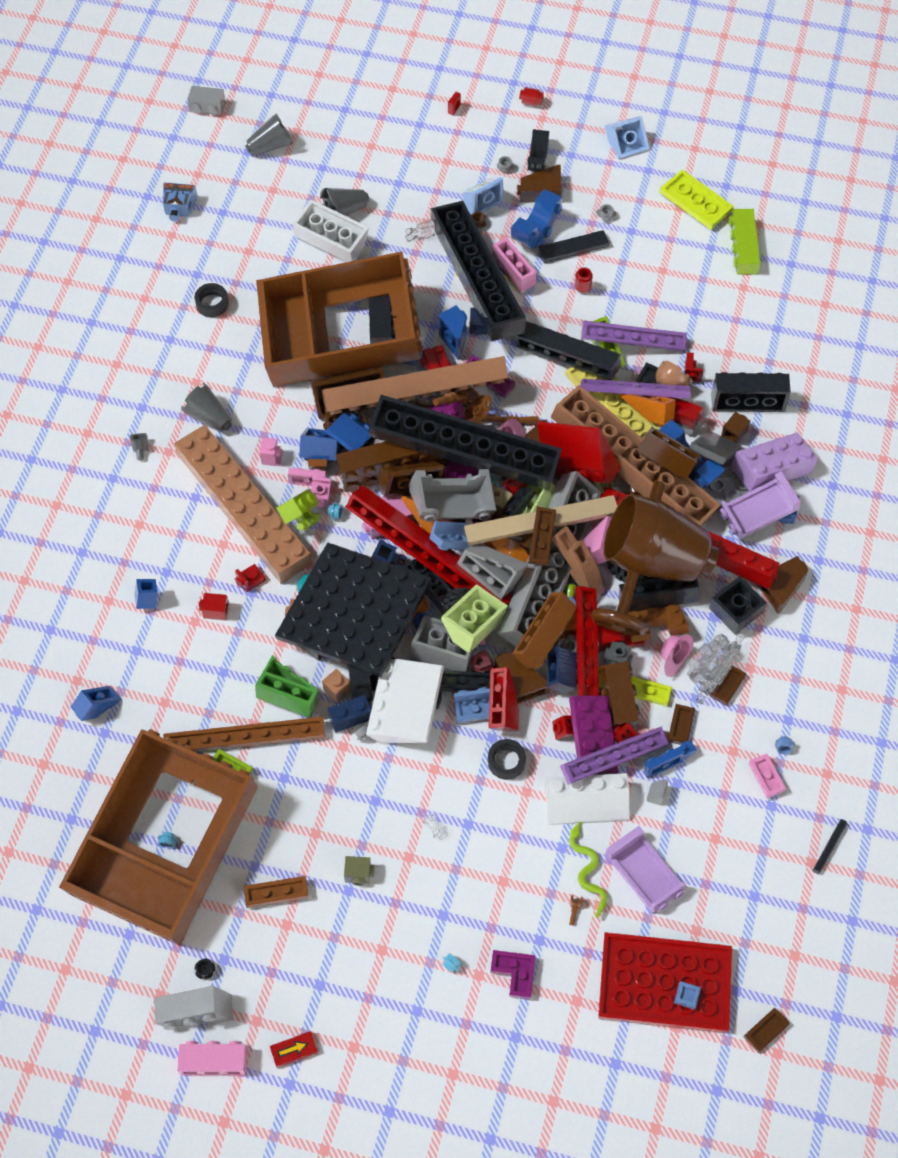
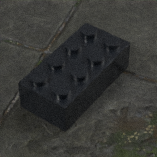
(750, 392)

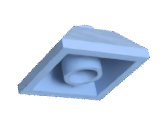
(627, 136)

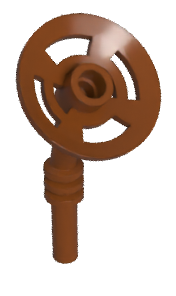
(453, 397)
(482, 411)

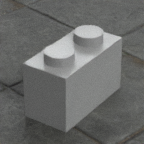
(206, 100)

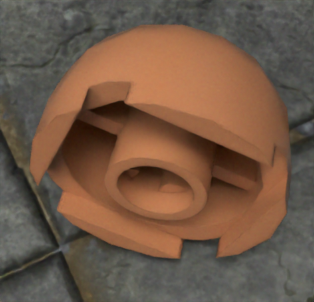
(671, 374)

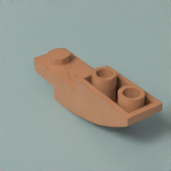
(580, 559)

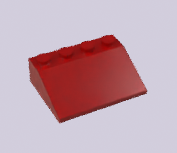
(582, 451)

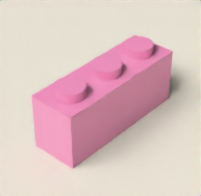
(514, 265)
(212, 1059)

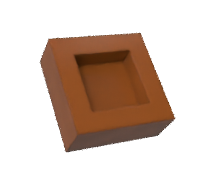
(320, 464)

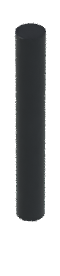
(829, 846)

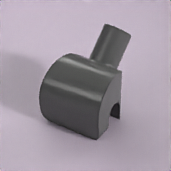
(139, 443)

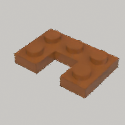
(670, 616)

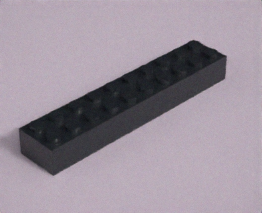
(478, 271)
(464, 442)

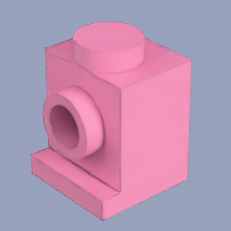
(270, 452)
(322, 489)

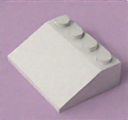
(405, 702)

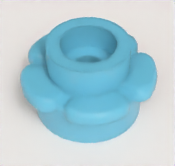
(335, 511)
(168, 838)
(451, 963)

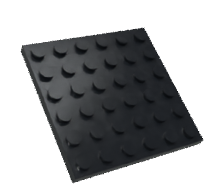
(353, 609)

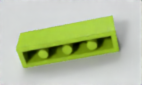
(744, 241)

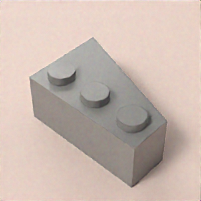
(492, 568)
(193, 1007)

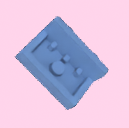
(449, 535)
(472, 705)

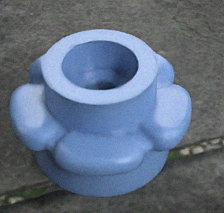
(784, 745)

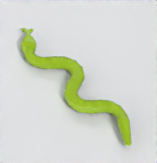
(574, 834)

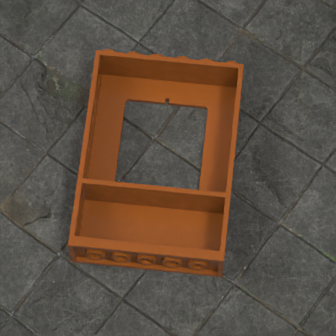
(296, 325)
(134, 881)

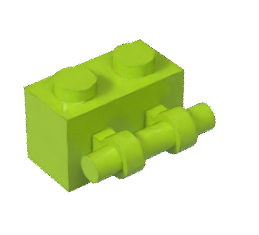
(300, 510)

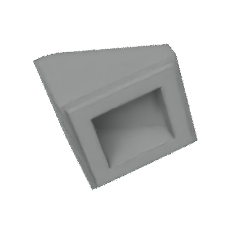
(657, 792)

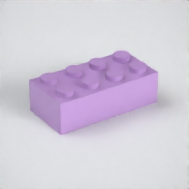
(761, 462)

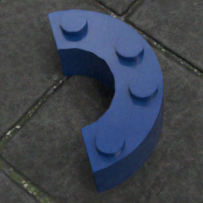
(539, 223)
(706, 469)

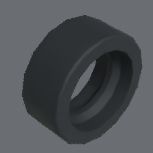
(211, 289)
(509, 744)

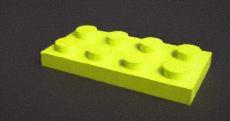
(696, 199)

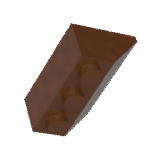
(396, 479)

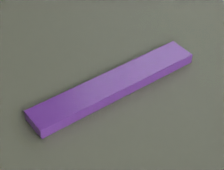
(633, 336)
(636, 388)
(614, 755)

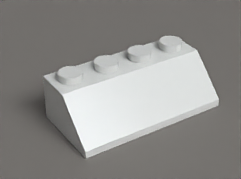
(330, 231)
(587, 800)

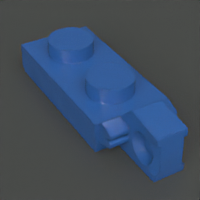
(669, 759)

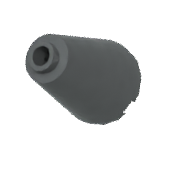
(269, 137)
(344, 200)
(206, 408)

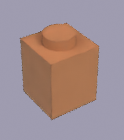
(336, 685)

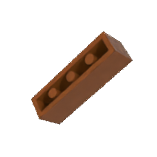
(544, 630)

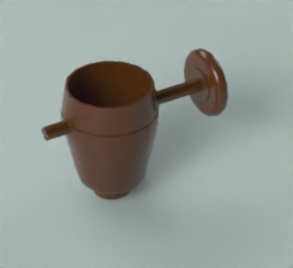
(652, 542)

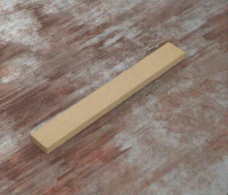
(524, 523)

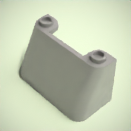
(453, 497)

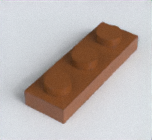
(275, 892)

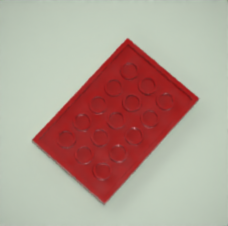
(644, 975)

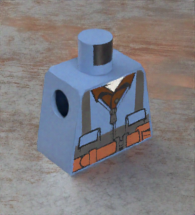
(178, 199)

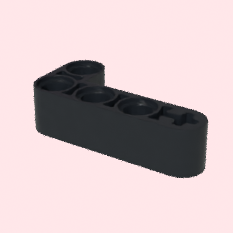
(434, 590)

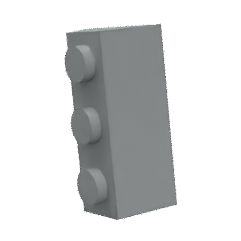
(435, 646)

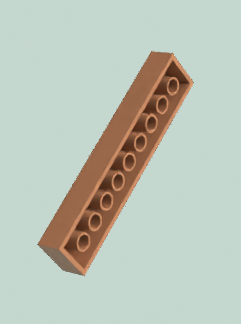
(416, 383)
(639, 472)
(243, 504)

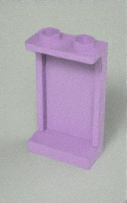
(760, 506)
(645, 870)

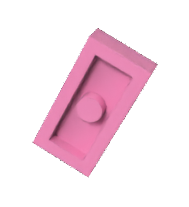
(304, 477)
(767, 776)

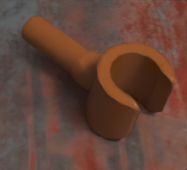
(575, 906)

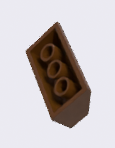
(342, 380)

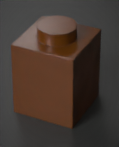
(736, 427)

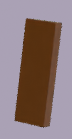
(542, 536)

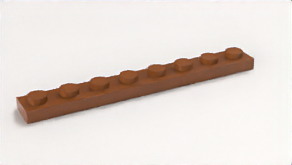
(251, 734)

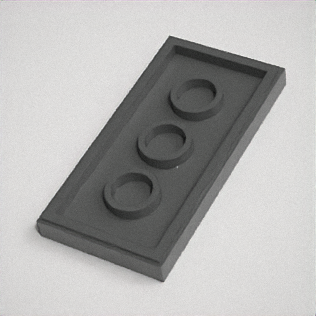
(715, 447)

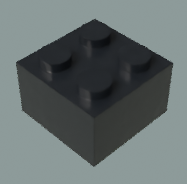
(737, 605)

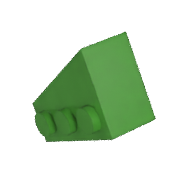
(285, 689)

